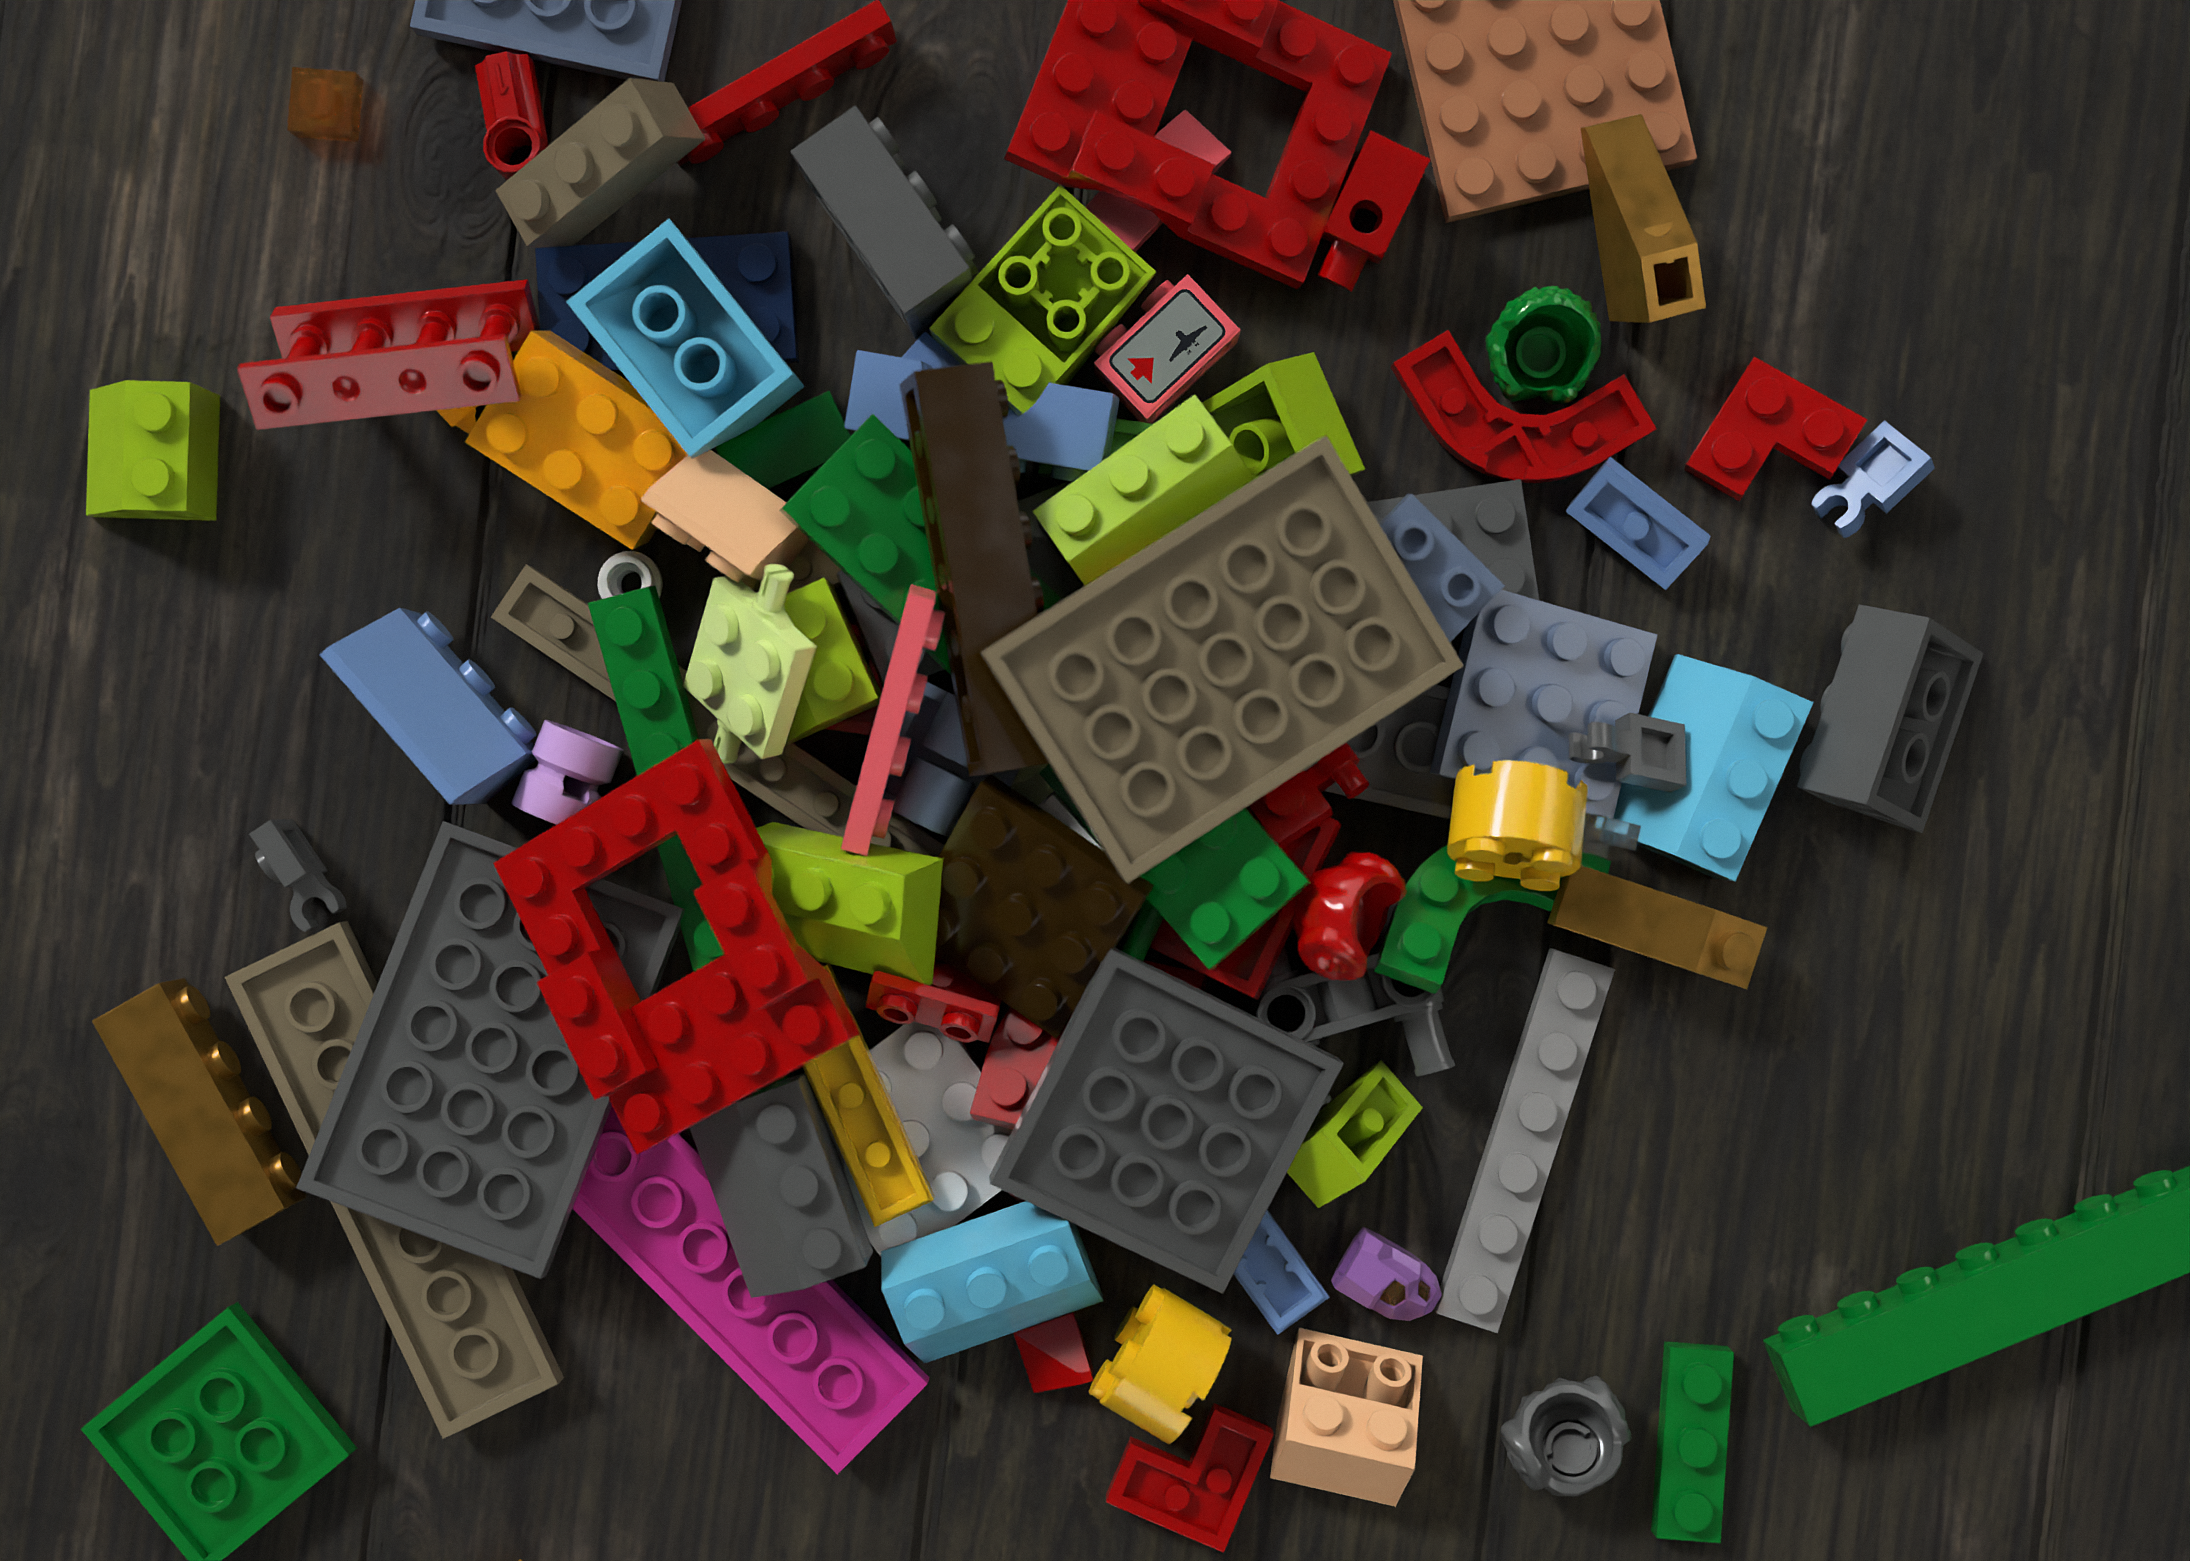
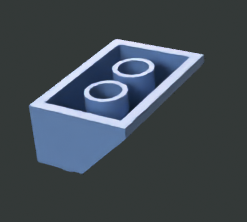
(434, 705)

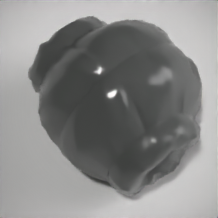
(1567, 1436)

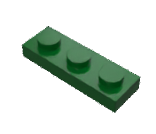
(1692, 1442)

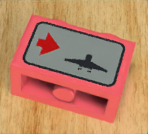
(1164, 348)

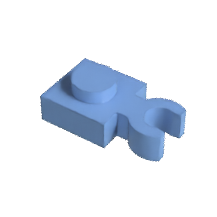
(1874, 472)

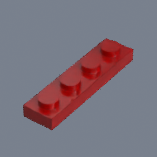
(797, 73)

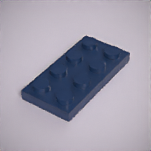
(750, 266)

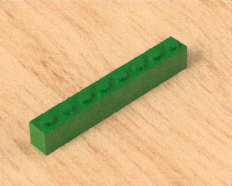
(1985, 1298)

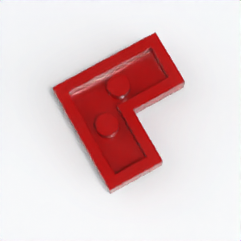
(1770, 413)
(1196, 1495)

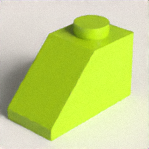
(1353, 1135)

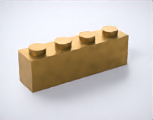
(200, 1108)

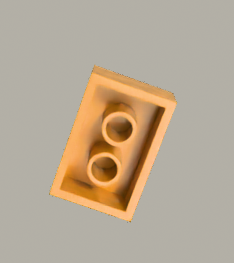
(580, 437)

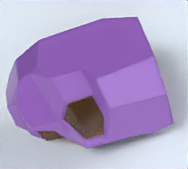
(1386, 1278)

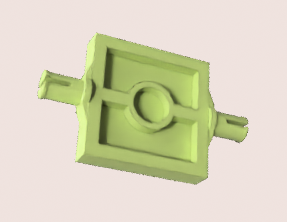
(749, 664)

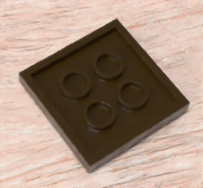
(1029, 905)

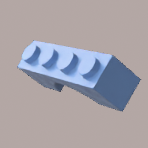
(1062, 429)

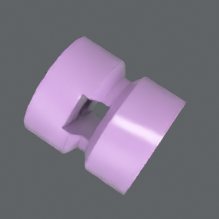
(561, 753)

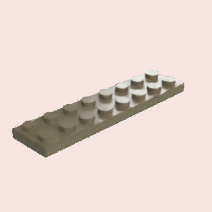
(449, 1310)

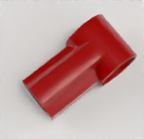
(510, 109)

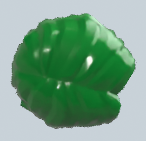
(1544, 345)

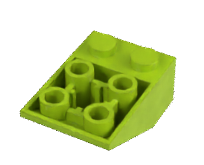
(1044, 300)

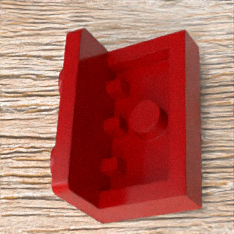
(951, 1003)

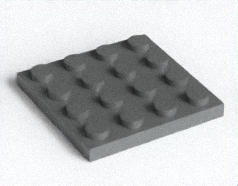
(1165, 1120)

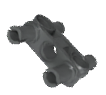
(1345, 1005)

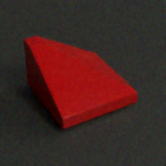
(1055, 1354)

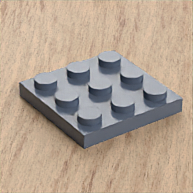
(1534, 680)

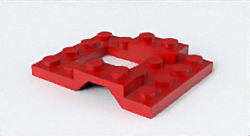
(1109, 85)
(713, 1031)

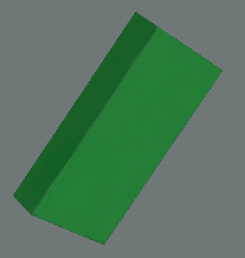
(788, 443)

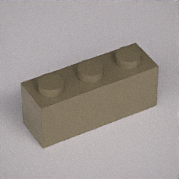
(600, 163)

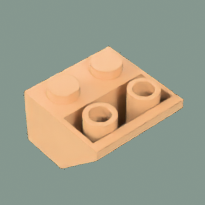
(728, 512)
(1348, 1418)

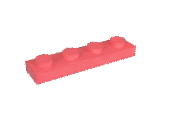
(901, 693)

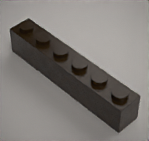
(974, 547)

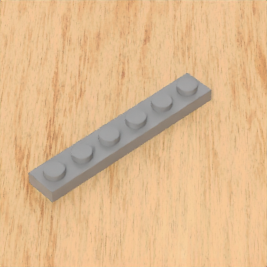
(1523, 1140)

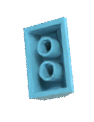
(684, 342)
(1735, 755)
(986, 1279)

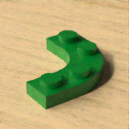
(1432, 910)

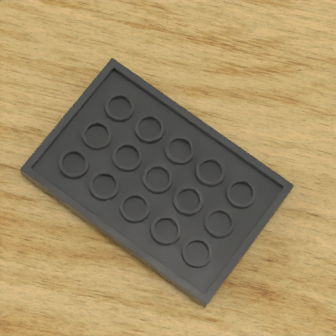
(459, 1083)

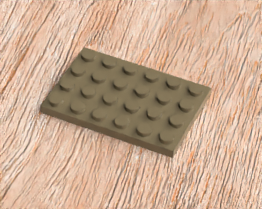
(1222, 659)

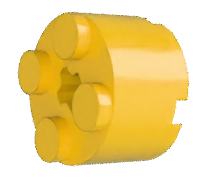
(1517, 824)
(1163, 1363)

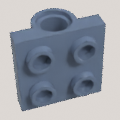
(1441, 567)
(936, 772)

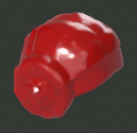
(1345, 914)

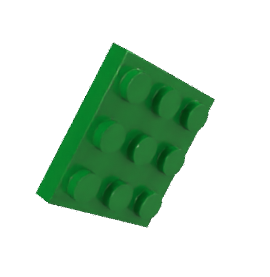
(219, 1437)

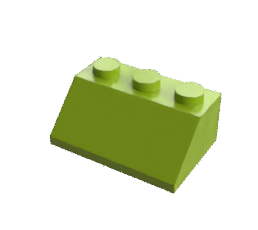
(1143, 491)
(854, 906)

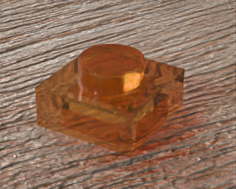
(325, 104)

